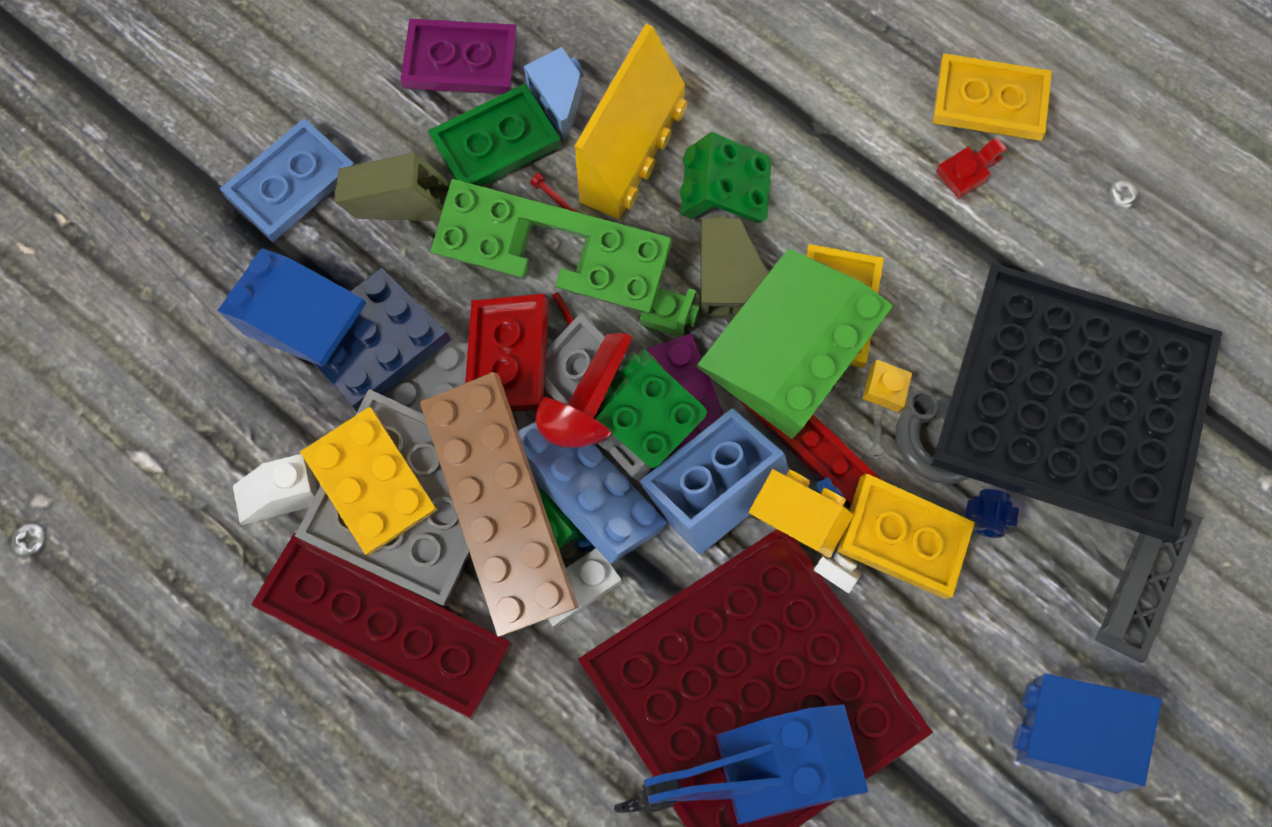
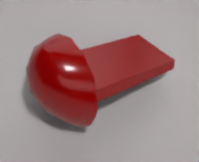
(574, 423)

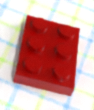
(510, 340)

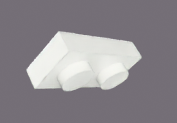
(590, 580)

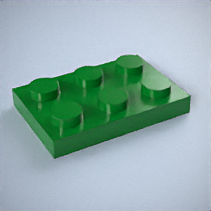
(495, 137)

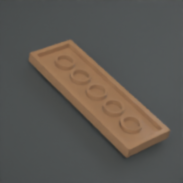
(498, 505)

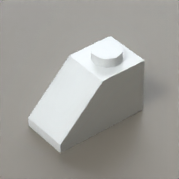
(275, 489)

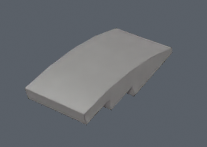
(565, 366)

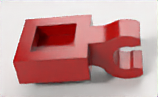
(970, 170)

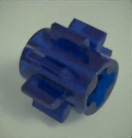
(992, 513)

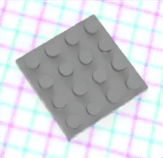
(428, 554)

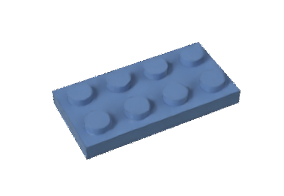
(592, 495)

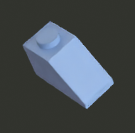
(556, 87)

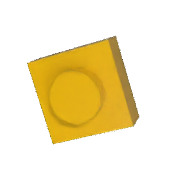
(887, 385)

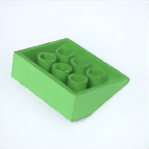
(794, 340)

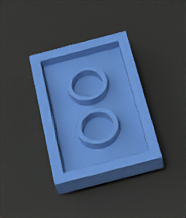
(286, 179)

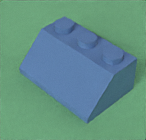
(714, 479)

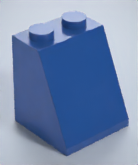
(1088, 732)

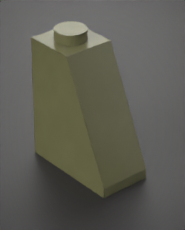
(392, 189)
(727, 267)

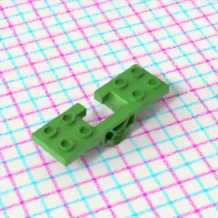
(493, 229)

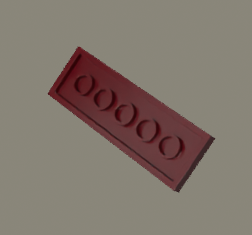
(383, 626)

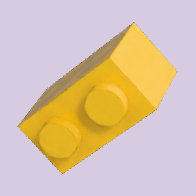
(801, 512)

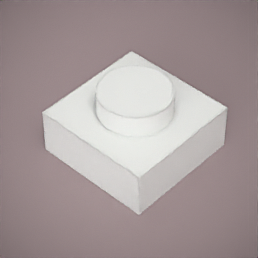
(839, 570)

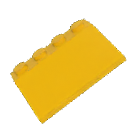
(629, 127)

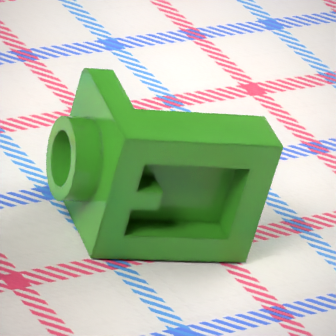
(672, 312)

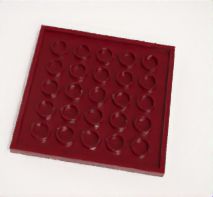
(741, 649)

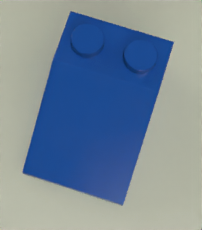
(291, 307)

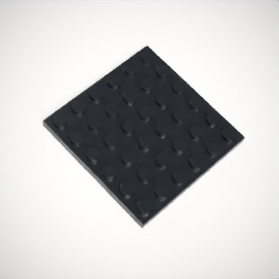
(1080, 402)

